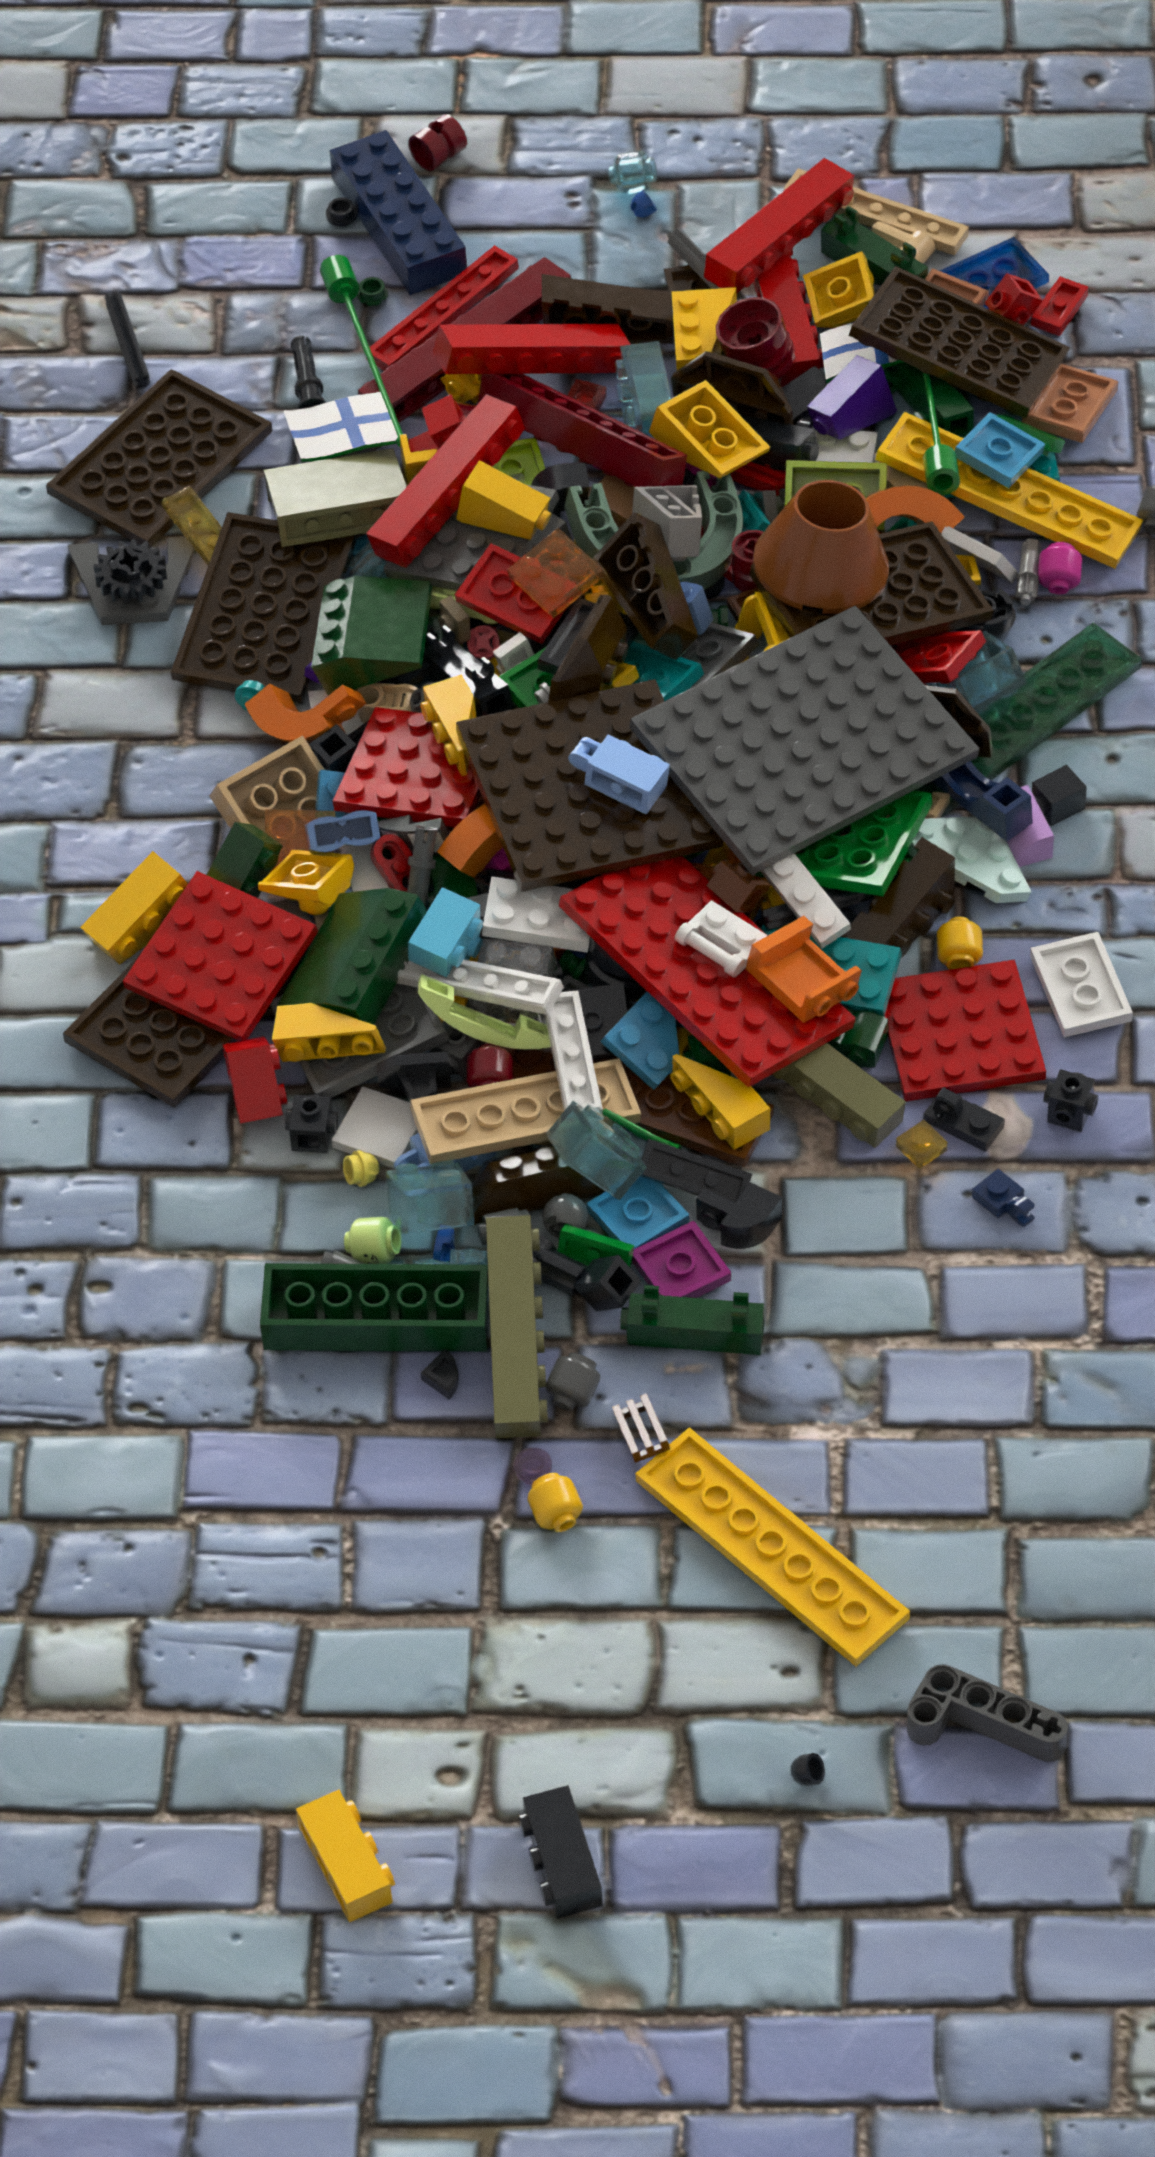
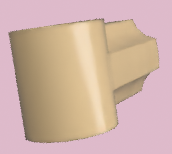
(920, 240)

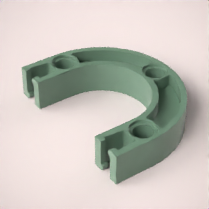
(720, 522)

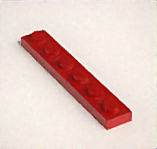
(445, 306)

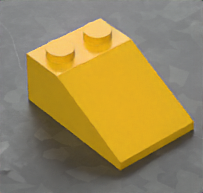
(707, 431)

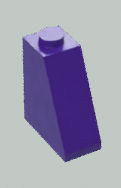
(852, 400)

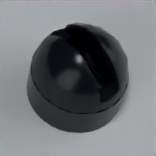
(808, 1769)

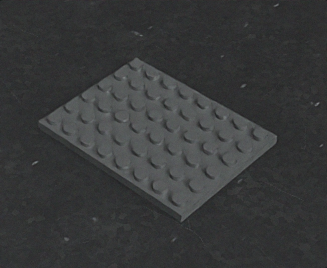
(803, 739)

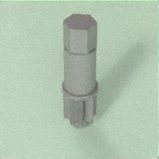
(1027, 577)

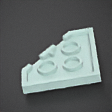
(980, 856)

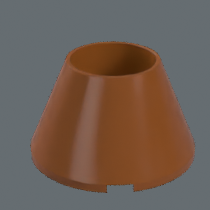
(823, 550)

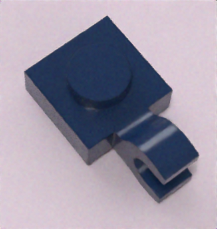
(1001, 1195)

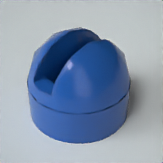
(642, 205)

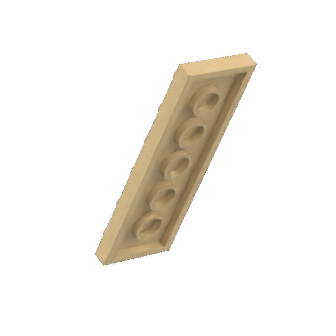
(509, 1112)

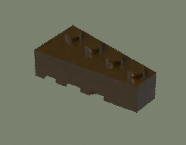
(639, 312)
(647, 585)
(912, 902)

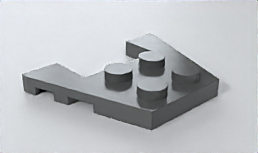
(151, 609)

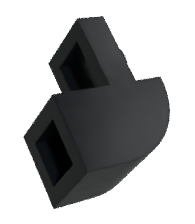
(562, 477)
(336, 748)
(743, 1222)

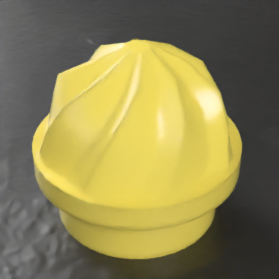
(360, 1168)

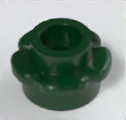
(372, 291)

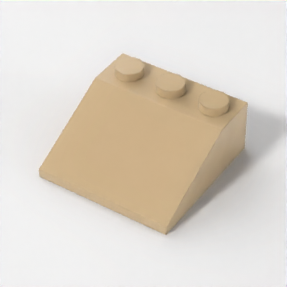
(277, 781)

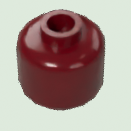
(488, 1066)

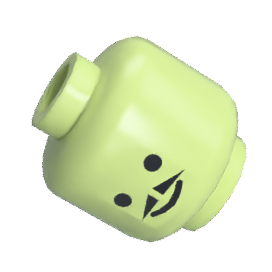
(373, 1240)

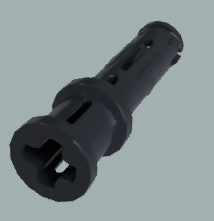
(308, 386)

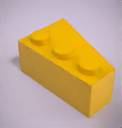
(696, 320)
(135, 909)

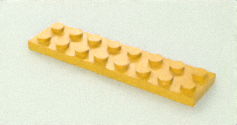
(1031, 502)
(773, 1547)

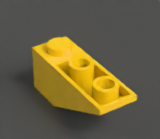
(444, 706)
(319, 1033)
(727, 1102)

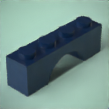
(998, 805)

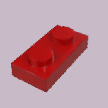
(1059, 306)

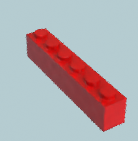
(779, 226)
(788, 293)
(529, 348)
(438, 486)

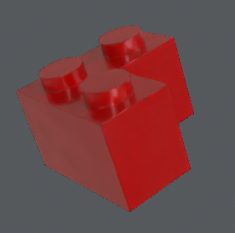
(441, 420)
(253, 1079)

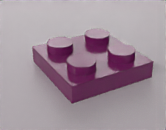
(681, 1263)

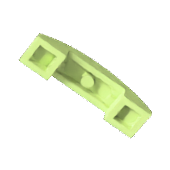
(524, 1035)

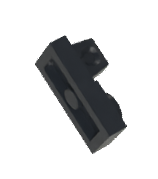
(964, 1119)

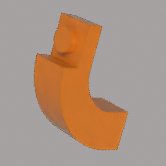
(915, 504)
(278, 716)
(472, 843)

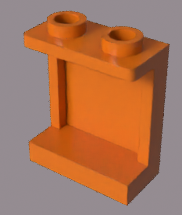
(800, 971)

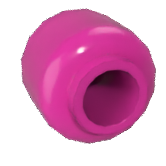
(1059, 568)

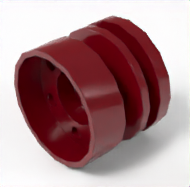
(756, 334)

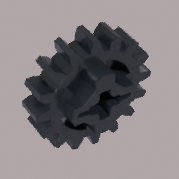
(130, 571)

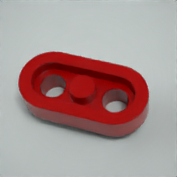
(397, 867)

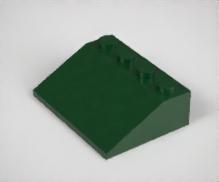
(370, 630)
(357, 953)

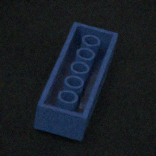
(398, 212)

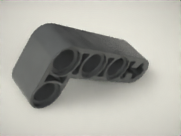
(1049, 1729)

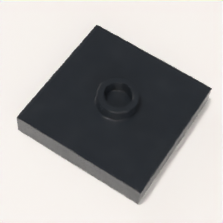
(601, 1011)

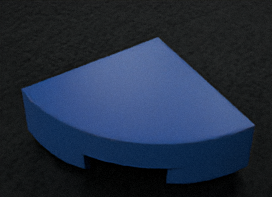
(443, 1244)

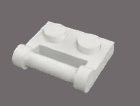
(720, 937)

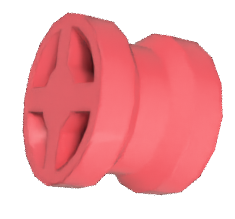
(480, 641)

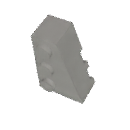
(676, 512)

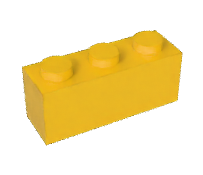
(345, 1855)

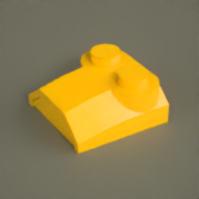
(840, 291)
(310, 879)

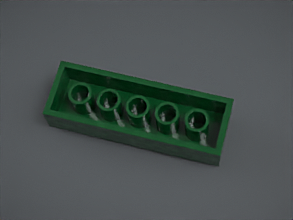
(375, 1307)

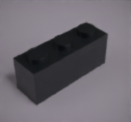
(560, 1852)

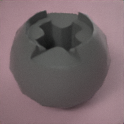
(564, 1210)

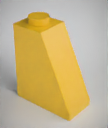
(502, 503)

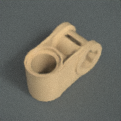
(385, 696)

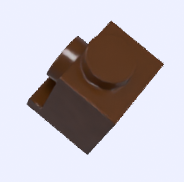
(737, 886)

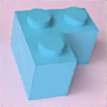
(447, 933)

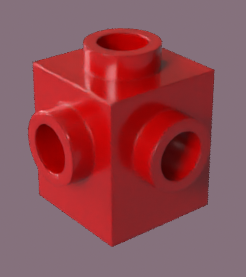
(1014, 299)

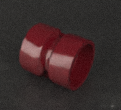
(437, 142)
(742, 559)

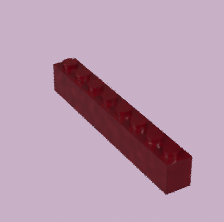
(418, 375)
(587, 432)

